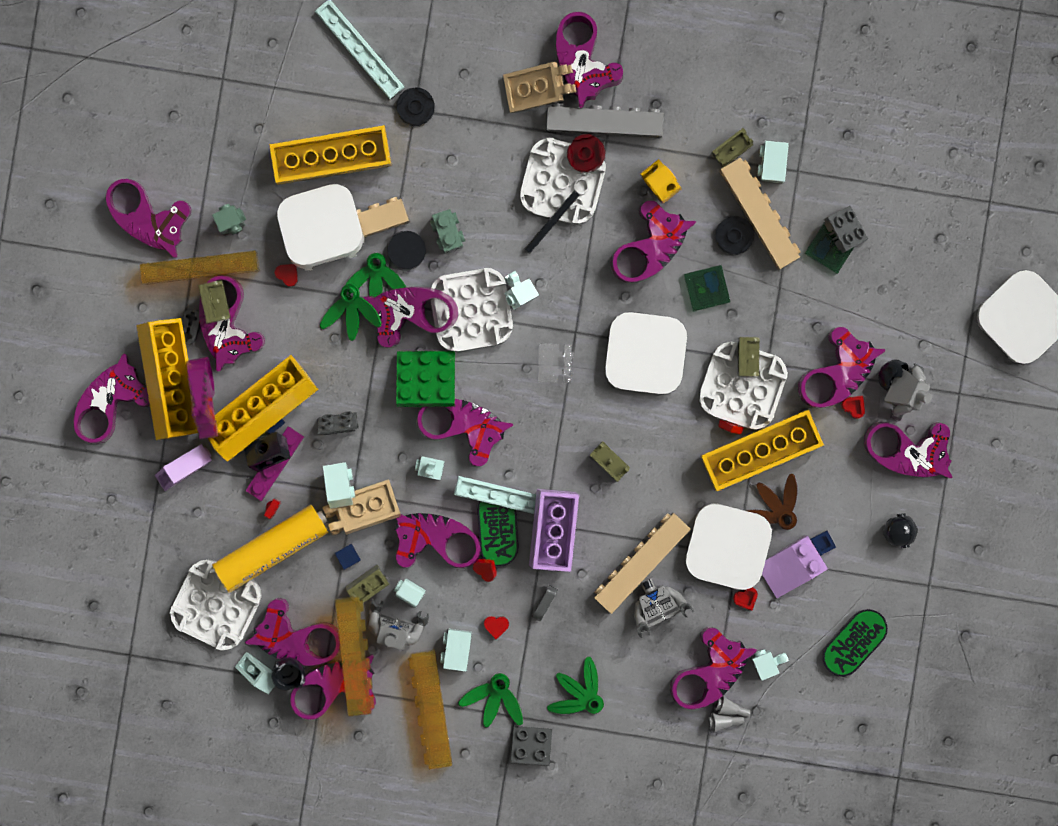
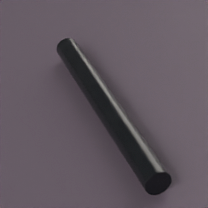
(552, 221)

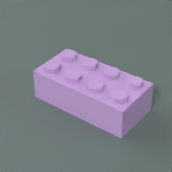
(553, 530)

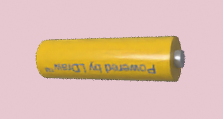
(270, 548)

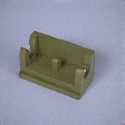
(732, 148)
(214, 301)
(748, 356)
(609, 461)
(368, 584)

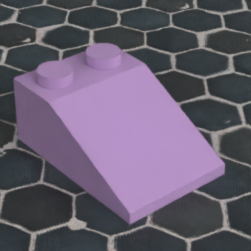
(793, 566)

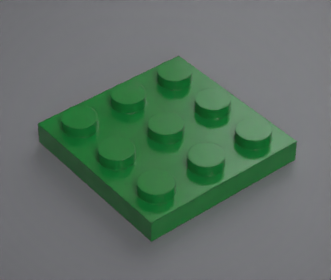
(425, 379)

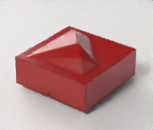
(271, 508)

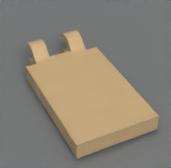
(537, 86)
(369, 508)

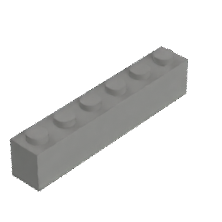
(605, 121)

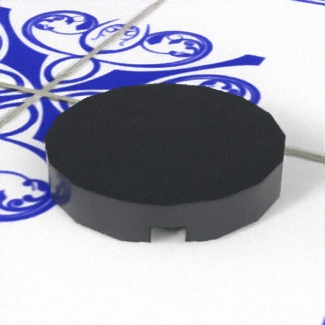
(415, 106)
(734, 235)
(406, 250)

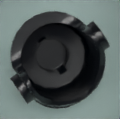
(889, 371)
(900, 531)
(288, 674)

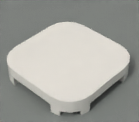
(552, 179)
(320, 226)
(482, 310)
(1021, 317)
(646, 353)
(742, 399)
(728, 546)
(210, 611)

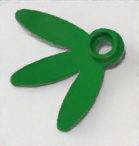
(376, 273)
(351, 305)
(574, 688)
(496, 693)

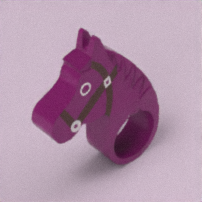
(153, 229)

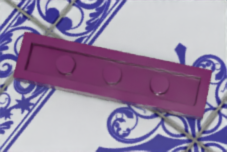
(266, 478)

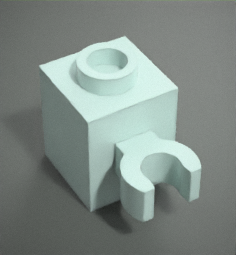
(520, 292)
(429, 467)
(767, 664)

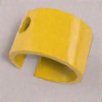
(661, 181)

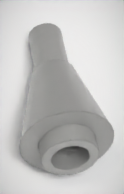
(726, 707)
(719, 722)

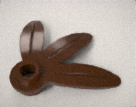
(780, 510)

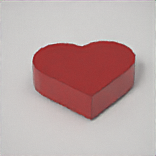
(288, 274)
(854, 406)
(730, 427)
(486, 569)
(746, 598)
(496, 626)

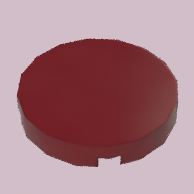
(586, 153)

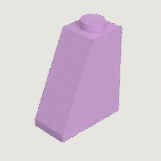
(183, 467)

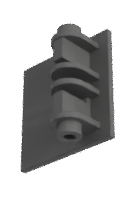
(846, 229)
(331, 423)
(531, 745)

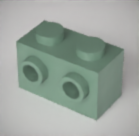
(229, 219)
(445, 224)

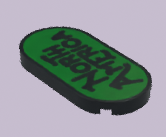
(497, 533)
(854, 642)

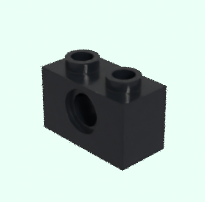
(267, 451)

